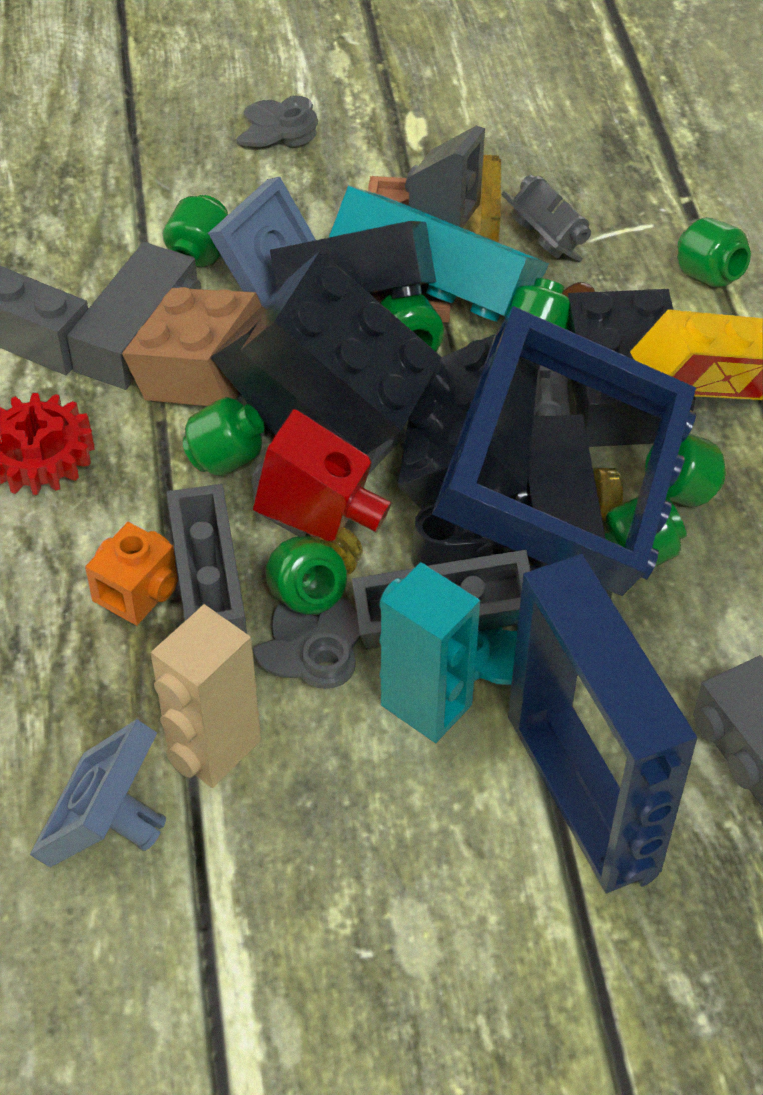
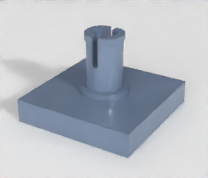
(252, 229)
(99, 799)

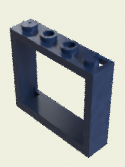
(529, 529)
(574, 631)

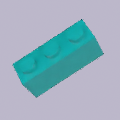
(428, 650)

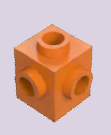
(132, 572)

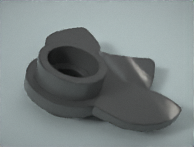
(273, 121)
(307, 641)

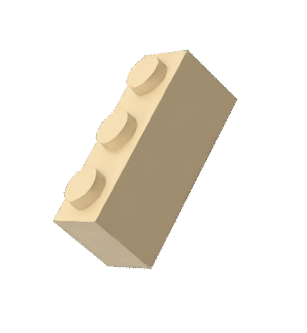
(207, 696)

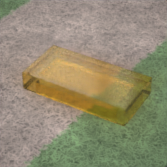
(490, 198)

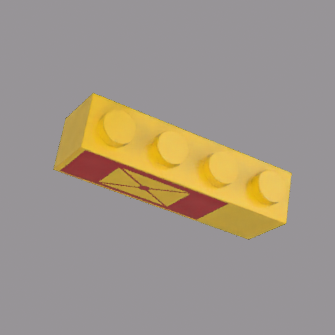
(707, 351)

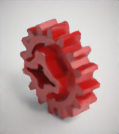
(43, 443)

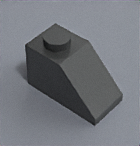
(449, 178)

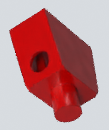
(317, 481)

